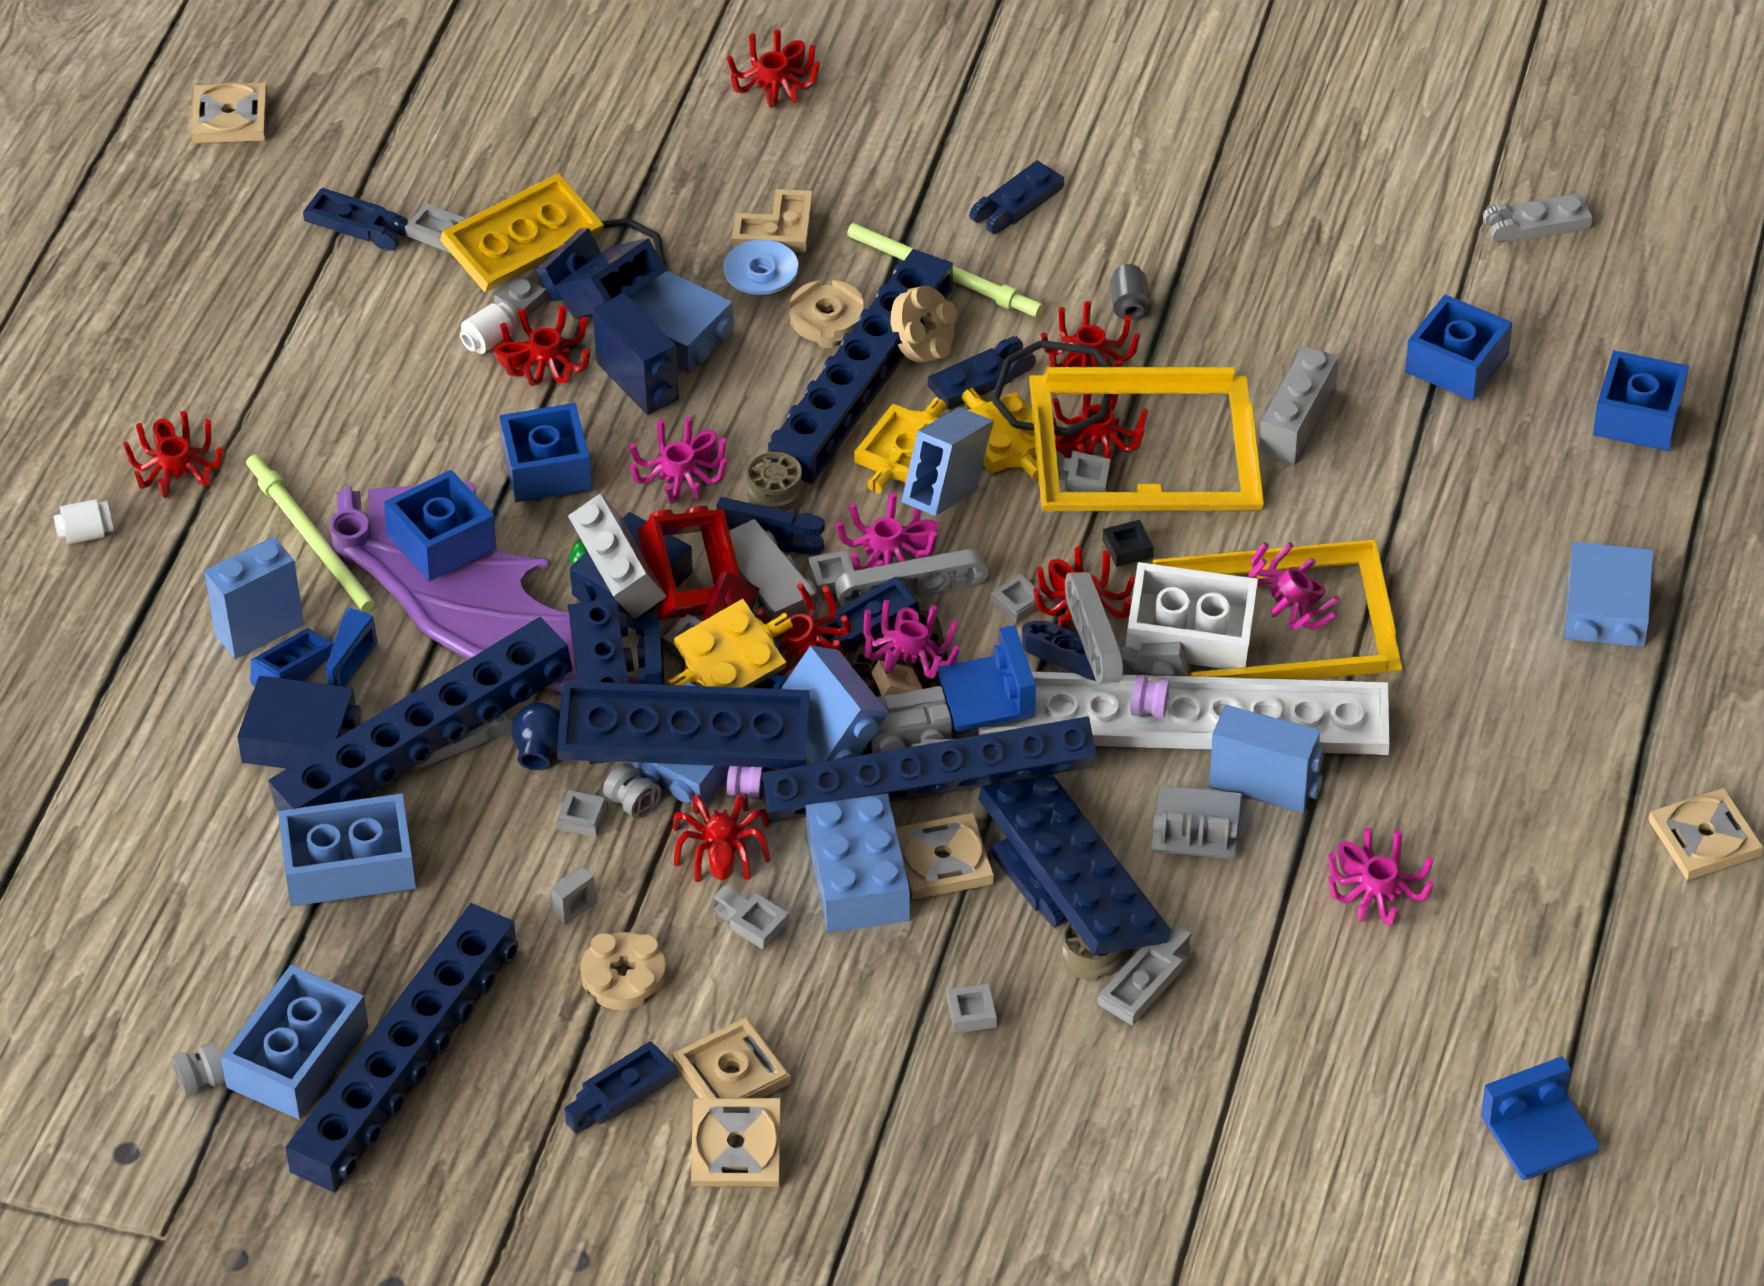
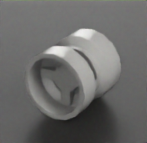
(634, 792)
(198, 1069)

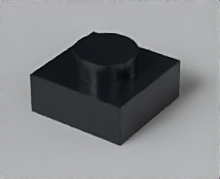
(1127, 543)

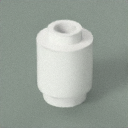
(483, 329)
(83, 521)

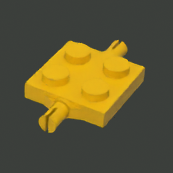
(892, 442)
(1006, 444)
(731, 649)

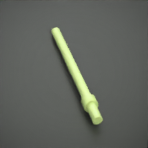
(1005, 295)
(274, 487)

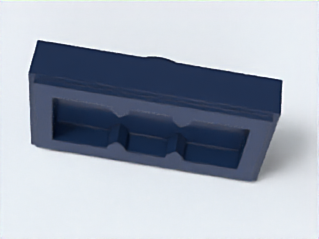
(567, 259)

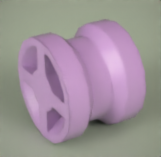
(1150, 697)
(745, 780)

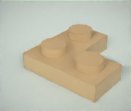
(786, 225)

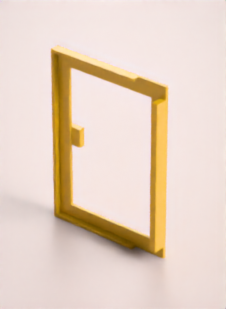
(1145, 381)
(1326, 555)

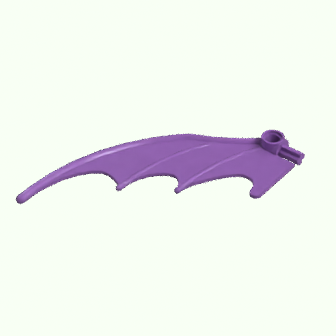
(458, 609)

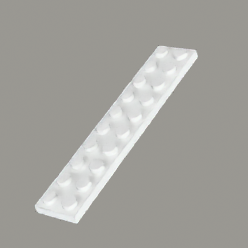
(1347, 713)

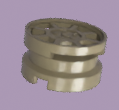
(775, 484)
(1082, 962)

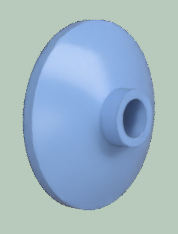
(760, 267)

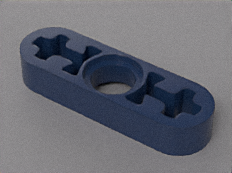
(1056, 646)

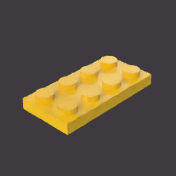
(519, 232)

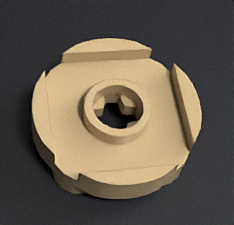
(939, 316)
(822, 327)
(618, 950)

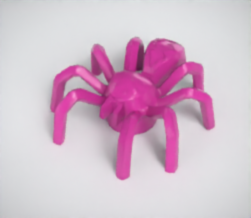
(680, 460)
(888, 536)
(1293, 589)
(909, 640)
(1377, 876)

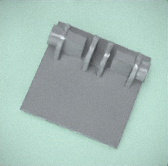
(1196, 822)

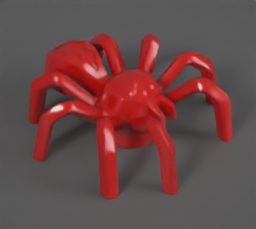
(775, 69)
(1090, 336)
(544, 347)
(1097, 432)
(173, 454)
(1057, 574)
(806, 631)
(721, 837)

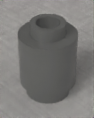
(1130, 292)

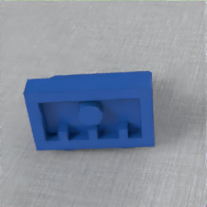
(991, 687)
(1537, 1119)

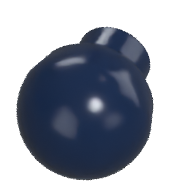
(536, 735)

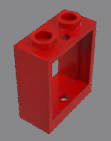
(718, 549)

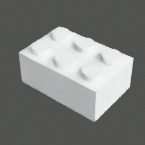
(1193, 607)

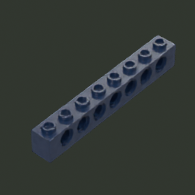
(856, 370)
(426, 720)
(933, 767)
(402, 1048)

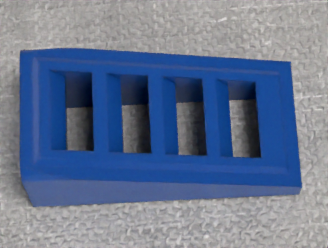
(351, 646)
(271, 661)

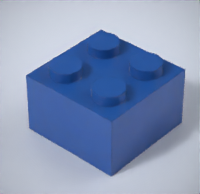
(1458, 347)
(1640, 400)
(545, 452)
(440, 525)

